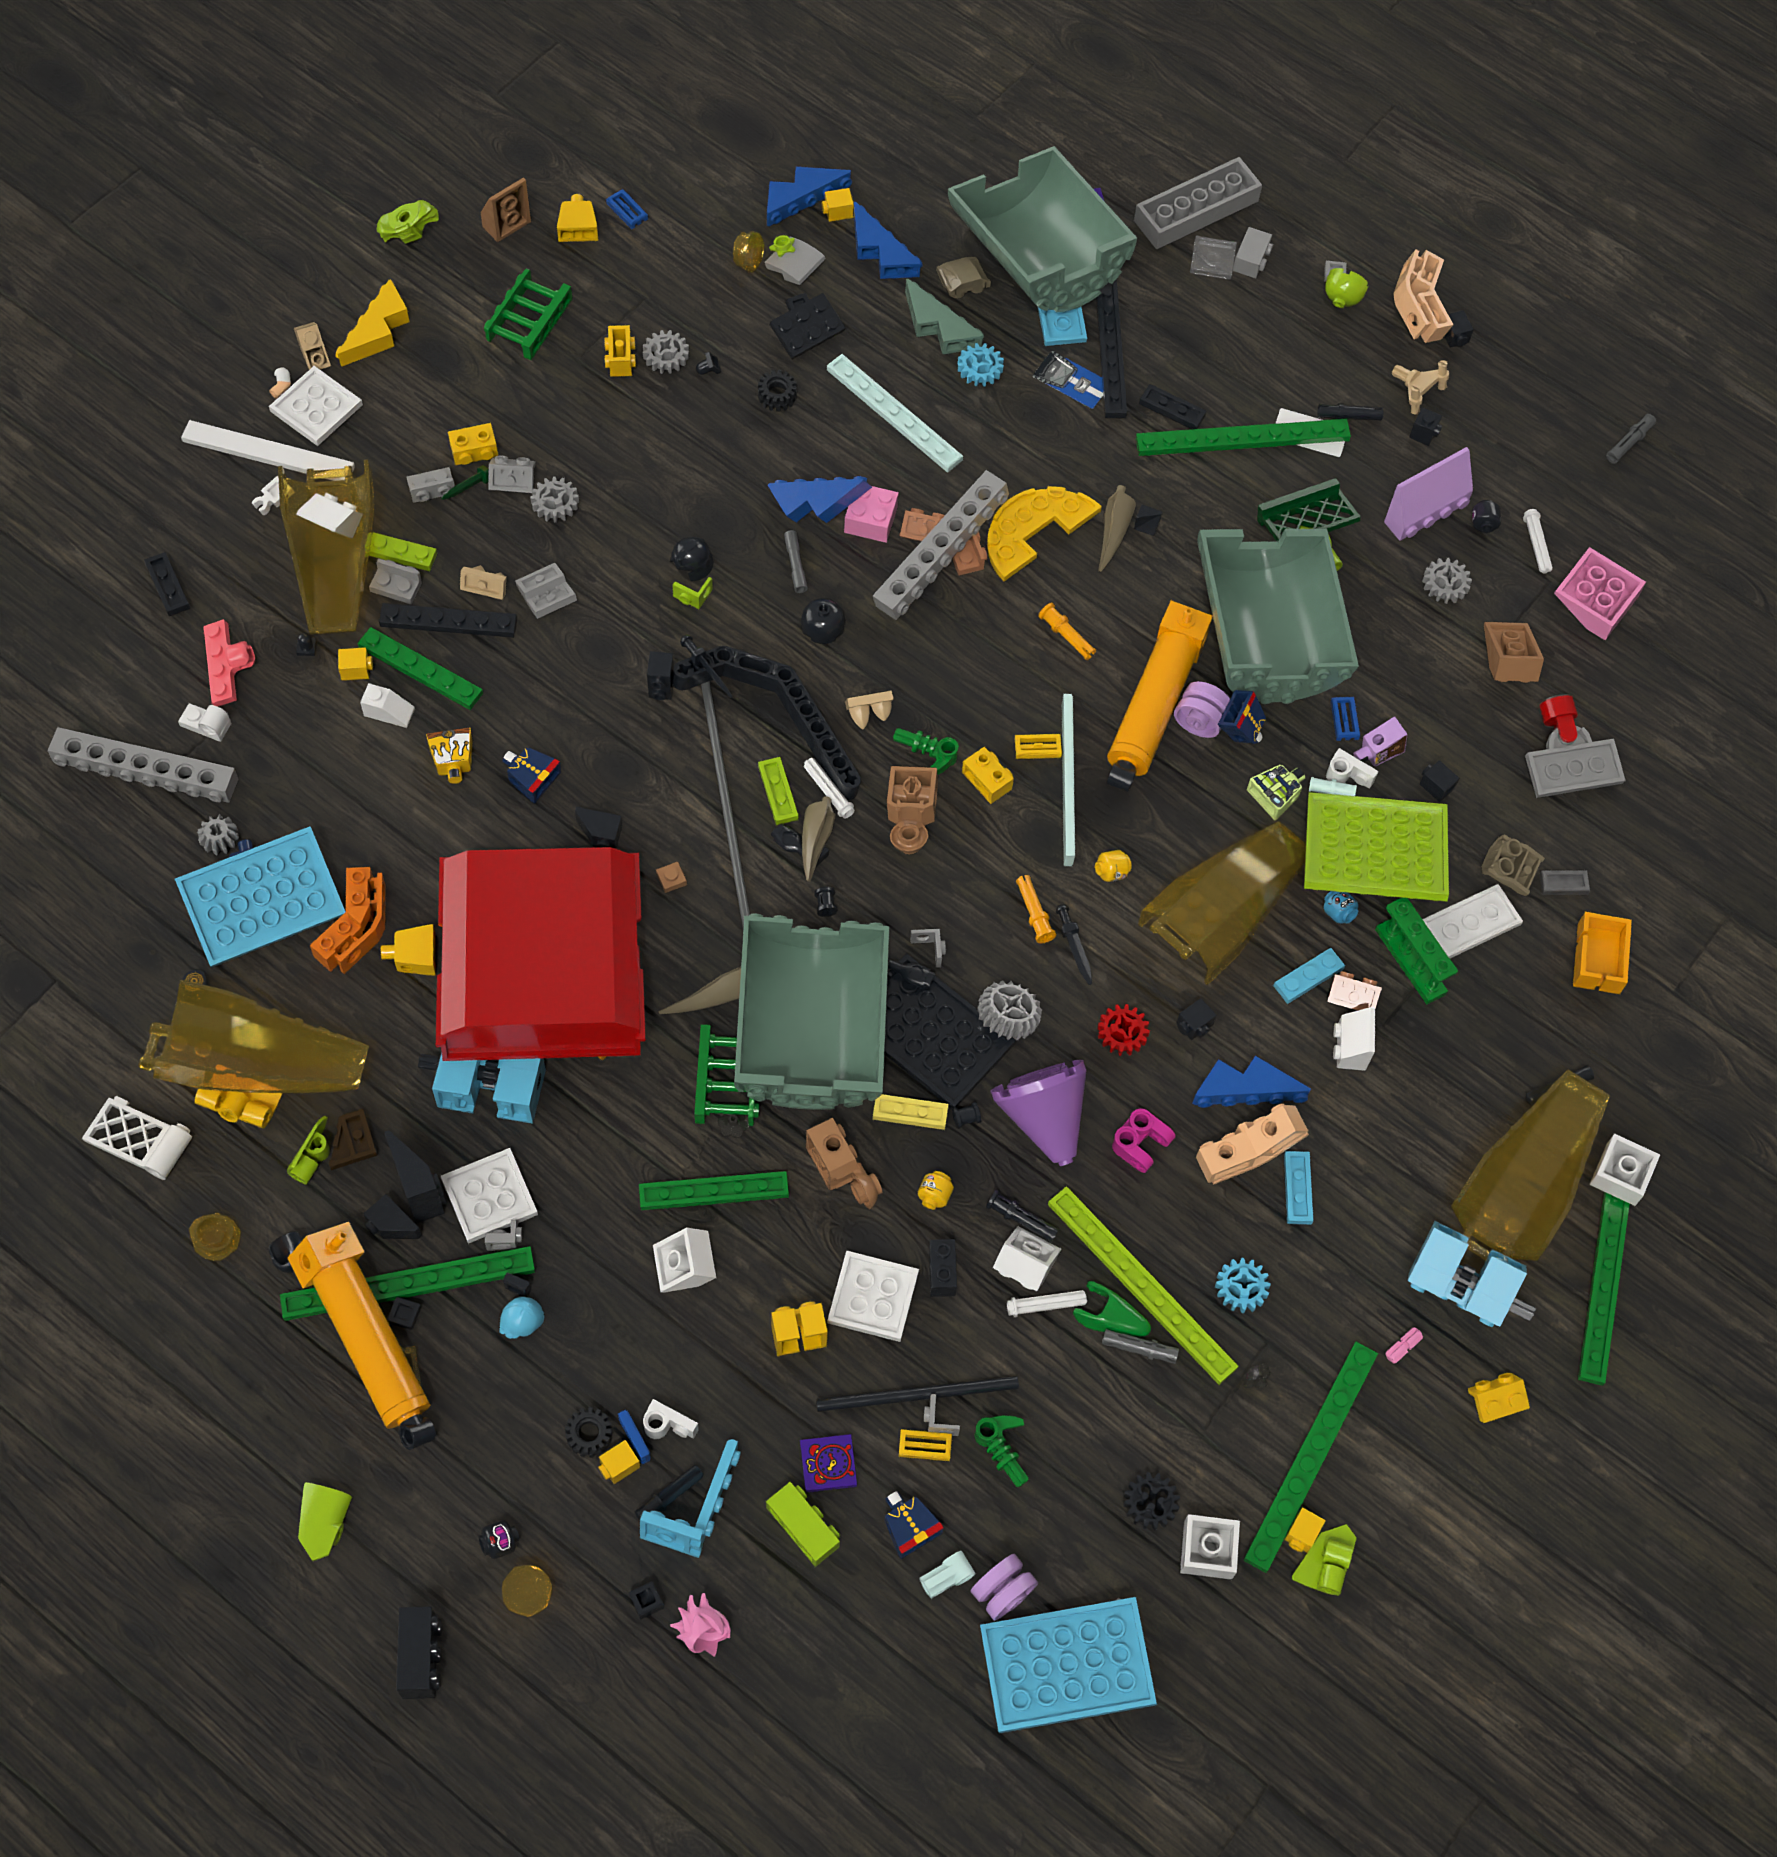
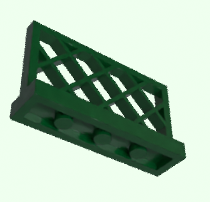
(1302, 502)

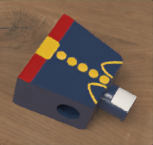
(1243, 717)
(531, 772)
(910, 1524)

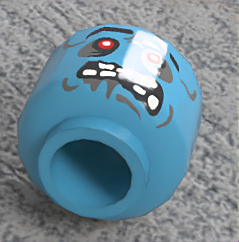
(1341, 907)

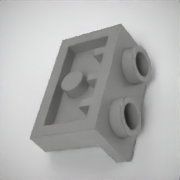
(511, 474)
(430, 484)
(396, 581)

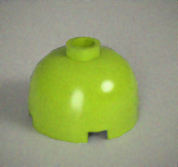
(1345, 288)

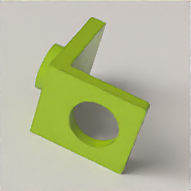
(691, 597)

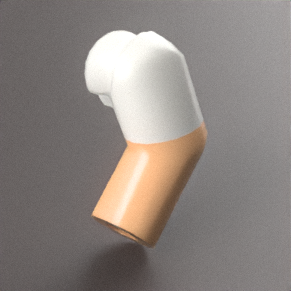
(283, 382)

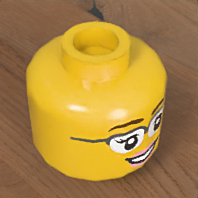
(1113, 865)
(935, 1190)

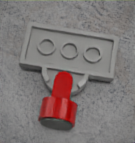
(1570, 755)

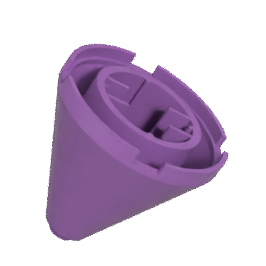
(1047, 1107)

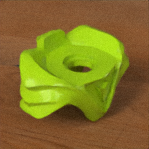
(413, 219)

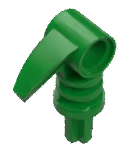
(933, 747)
(996, 1446)

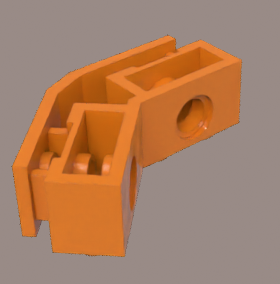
(344, 940)

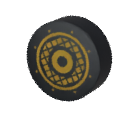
(196, 977)

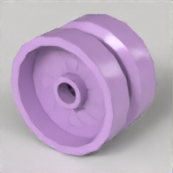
(1201, 709)
(1007, 1590)

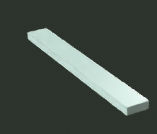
(894, 413)
(1068, 780)

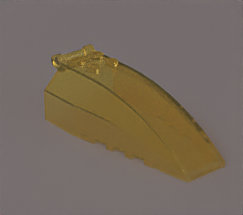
(328, 564)
(1227, 897)
(240, 1047)
(1532, 1172)

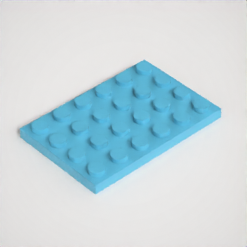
(260, 896)
(1067, 1665)

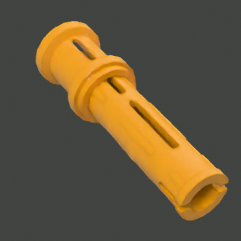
(1060, 624)
(1038, 917)

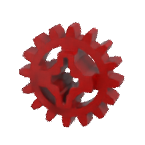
(1116, 1037)

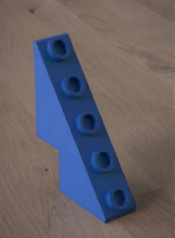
(809, 188)
(878, 243)
(822, 496)
(1258, 1084)

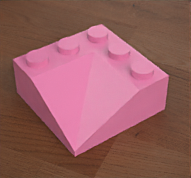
(1599, 592)

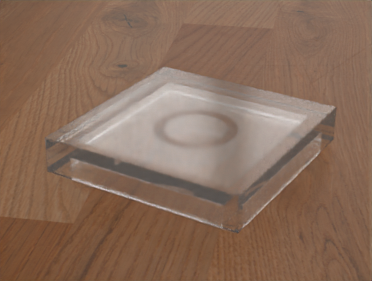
(1213, 257)

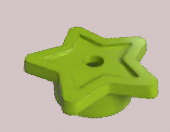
(783, 245)

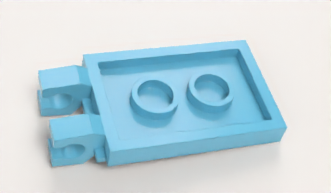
(1062, 326)

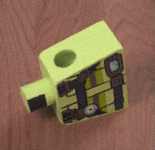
(1276, 789)

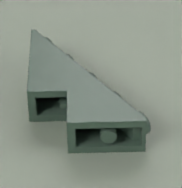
(933, 318)

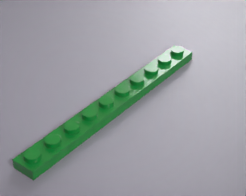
(1242, 437)
(421, 1280)
(1604, 1290)
(1310, 1457)

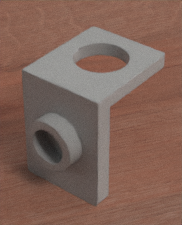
(933, 936)
(929, 1416)

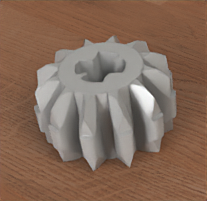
(218, 834)

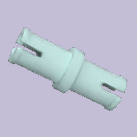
(1331, 787)

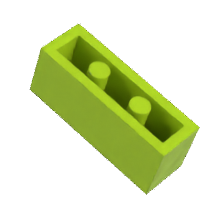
(803, 1523)

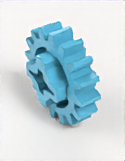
(980, 364)
(1252, 1285)

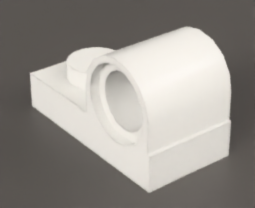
(210, 722)
(1350, 767)
(682, 1425)

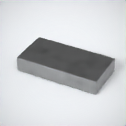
(1564, 882)

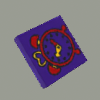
(828, 1463)

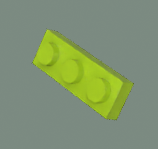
(402, 551)
(778, 791)

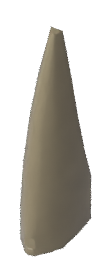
(1116, 522)
(816, 830)
(719, 991)

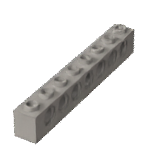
(942, 534)
(67, 741)

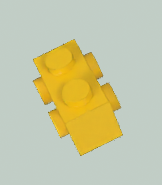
(620, 346)
(473, 444)
(987, 775)

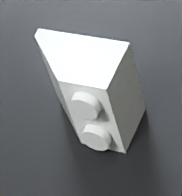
(331, 514)
(1355, 1039)
(1026, 1258)
(684, 1260)

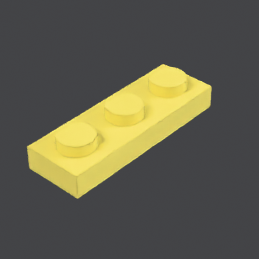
(910, 1111)

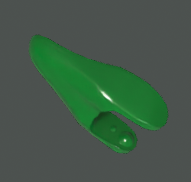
(1116, 1316)

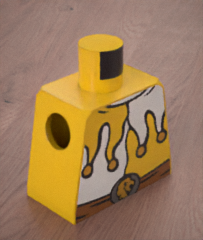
(451, 752)

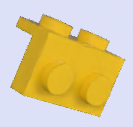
(1499, 1397)

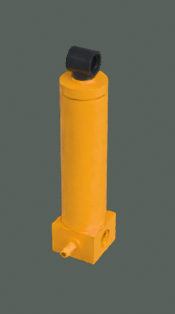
(1154, 700)
(331, 1265)

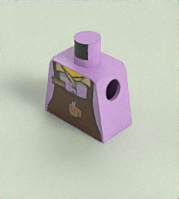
(1383, 743)

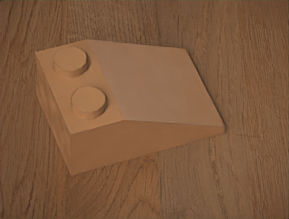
(507, 211)
(1512, 652)

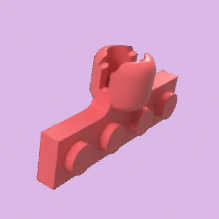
(224, 661)

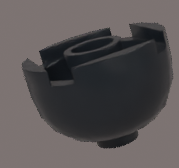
(823, 621)

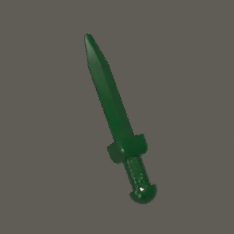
(481, 476)

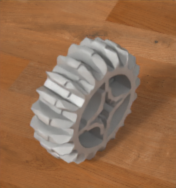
(1009, 1010)

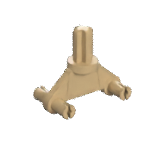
(1420, 382)

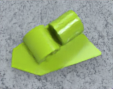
(304, 1162)
(321, 1519)
(1327, 1561)

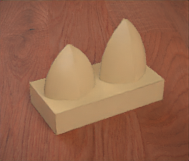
(482, 582)
(860, 705)

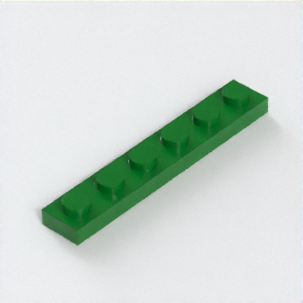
(420, 668)
(713, 1190)

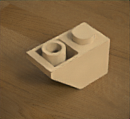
(312, 346)

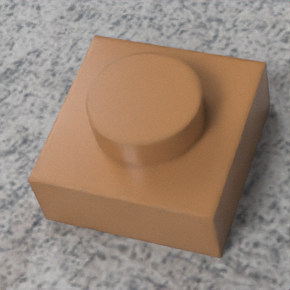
(671, 877)

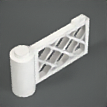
(165, 1147)

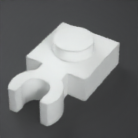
(270, 497)

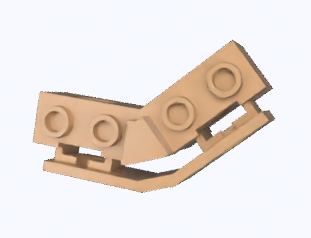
(1418, 300)
(1252, 1144)

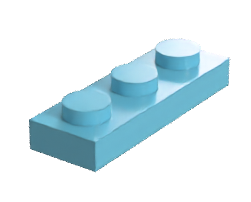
(1309, 975)
(1298, 1187)

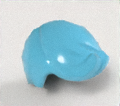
(521, 1317)

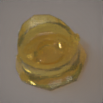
(748, 250)
(214, 1236)
(526, 1590)

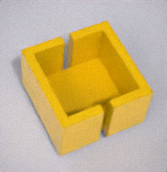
(811, 1323)

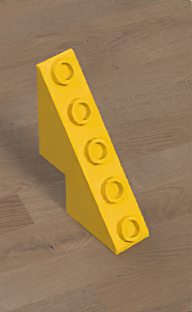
(373, 328)

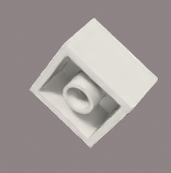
(1624, 1169)
(1210, 1546)

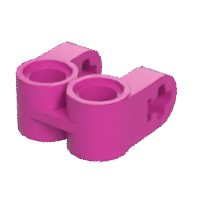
(1132, 1153)

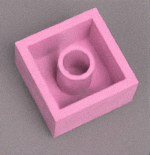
(872, 514)

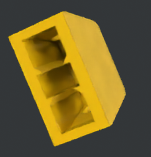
(577, 221)
(413, 950)

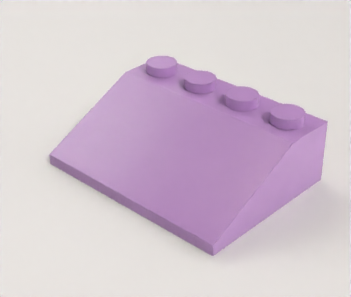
(1431, 495)

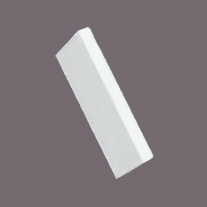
(1473, 921)

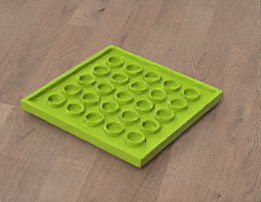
(1377, 847)

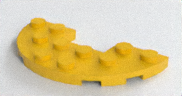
(1028, 514)

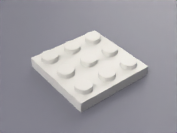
(315, 405)
(489, 1195)
(873, 1296)

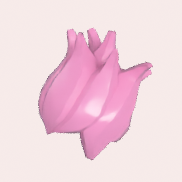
(702, 1626)

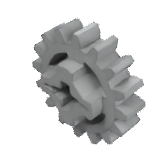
(665, 351)
(554, 499)
(1447, 580)

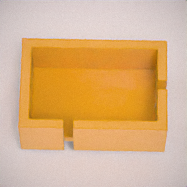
(1602, 952)

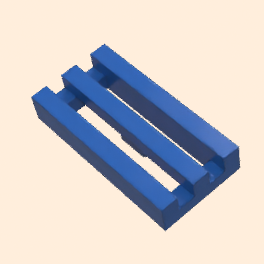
(614, 203)
(1336, 718)
(634, 1436)

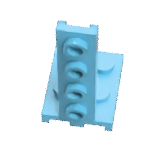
(678, 1533)

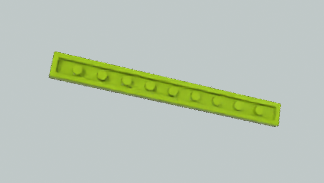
(1143, 1285)

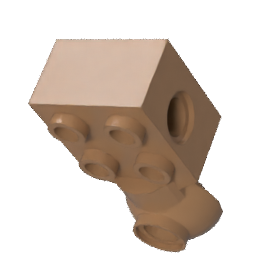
(911, 805)
(838, 1163)

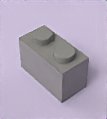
(1252, 252)

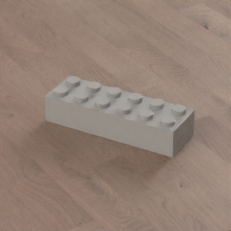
(1197, 203)

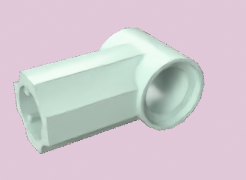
(953, 1571)

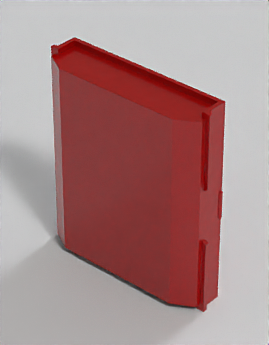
(539, 954)

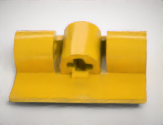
(243, 1106)

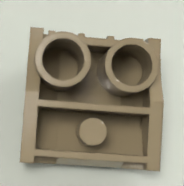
(963, 276)
(1512, 864)

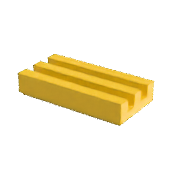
(1038, 750)
(922, 1445)

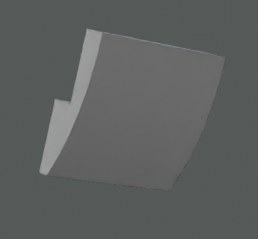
(796, 265)
(546, 590)

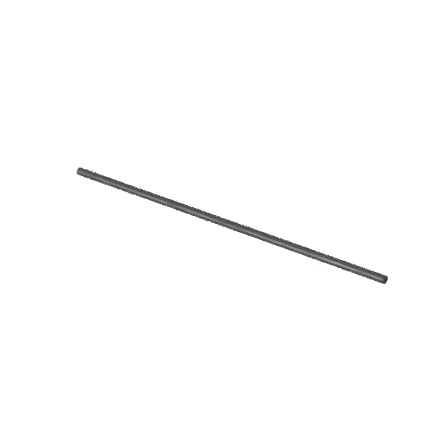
(725, 801)

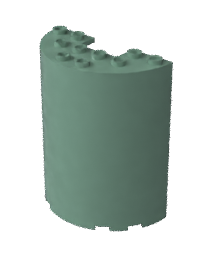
(1047, 230)
(1278, 613)
(811, 1013)

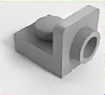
(501, 1240)

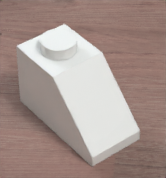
(386, 706)

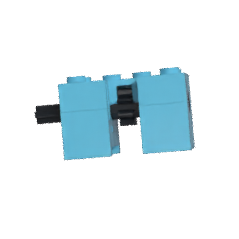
(514, 1080)
(1483, 1294)

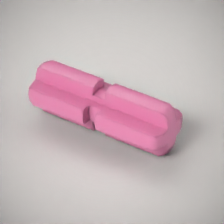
(1408, 1341)

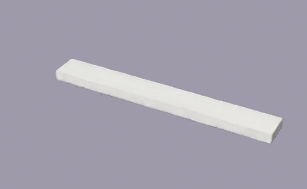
(260, 449)

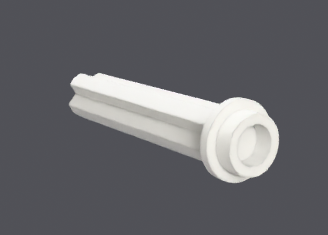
(1532, 518)
(844, 808)
(1046, 1302)

